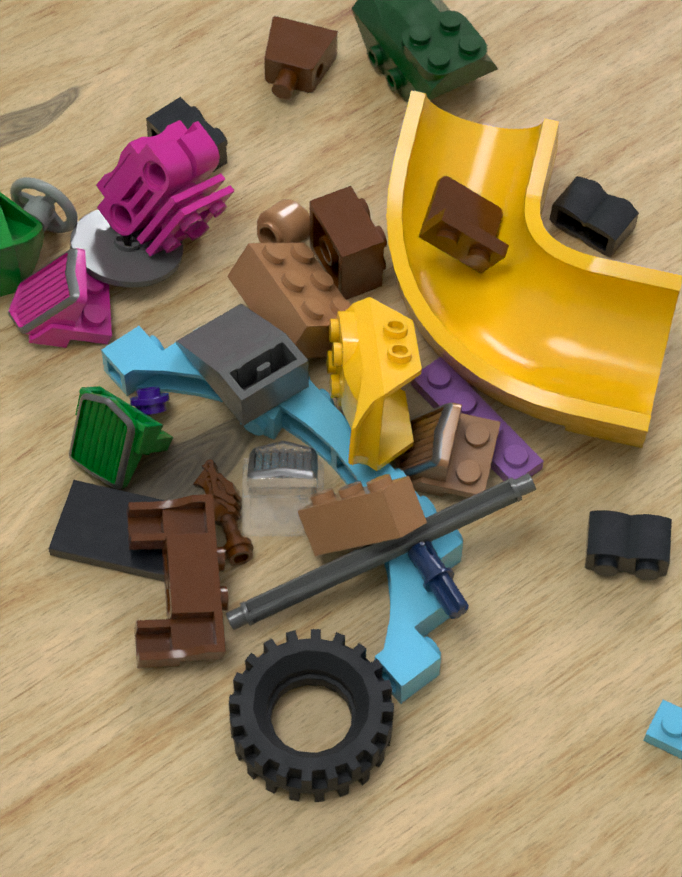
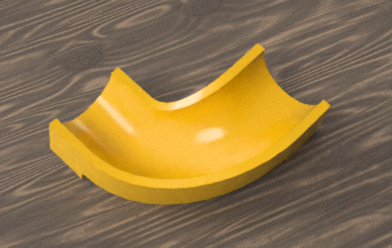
(546, 324)

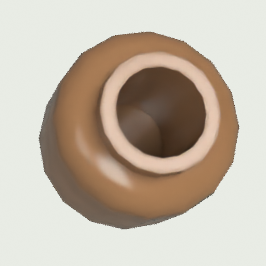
(284, 223)

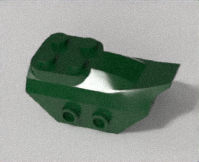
(421, 45)

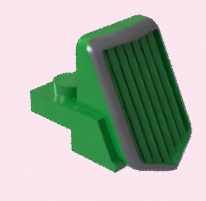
(113, 437)

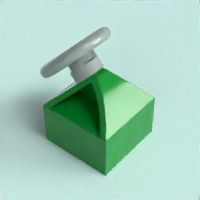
(23, 228)

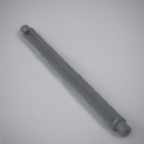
(379, 553)

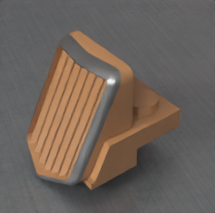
(450, 452)

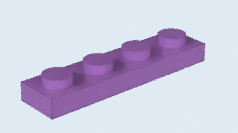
(442, 385)

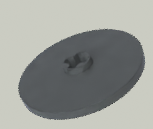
(115, 263)

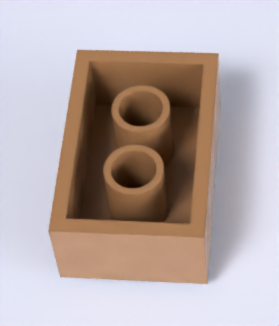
(289, 292)

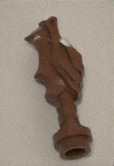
(226, 512)

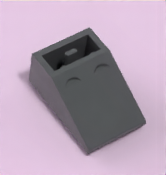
(246, 362)

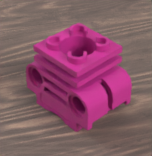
(165, 187)

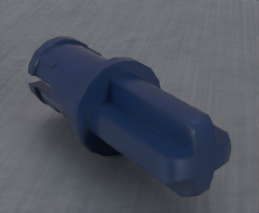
(438, 579)

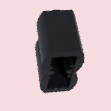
(594, 215)
(628, 544)

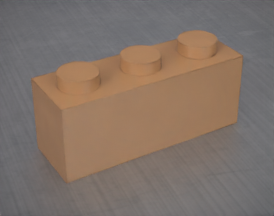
(361, 514)

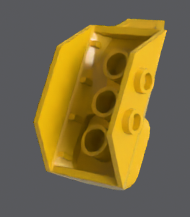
(367, 366)

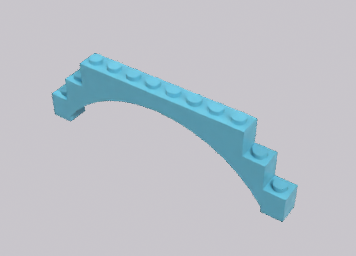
(311, 416)

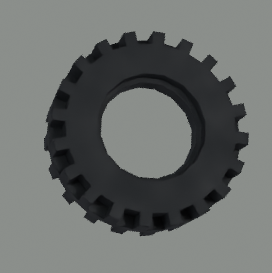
(313, 664)

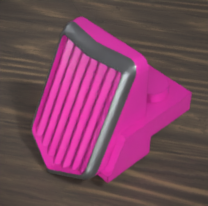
(63, 303)

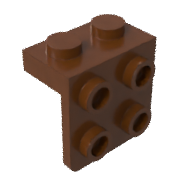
(464, 225)

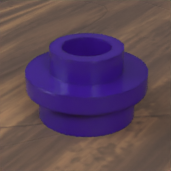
(150, 400)

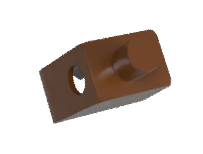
(298, 56)

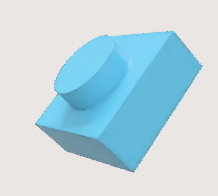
(267, 424)
(666, 729)

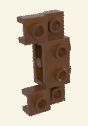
(191, 579)

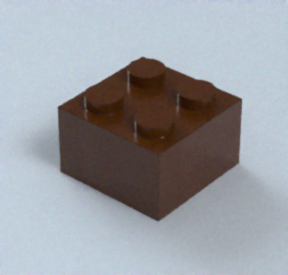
(347, 242)

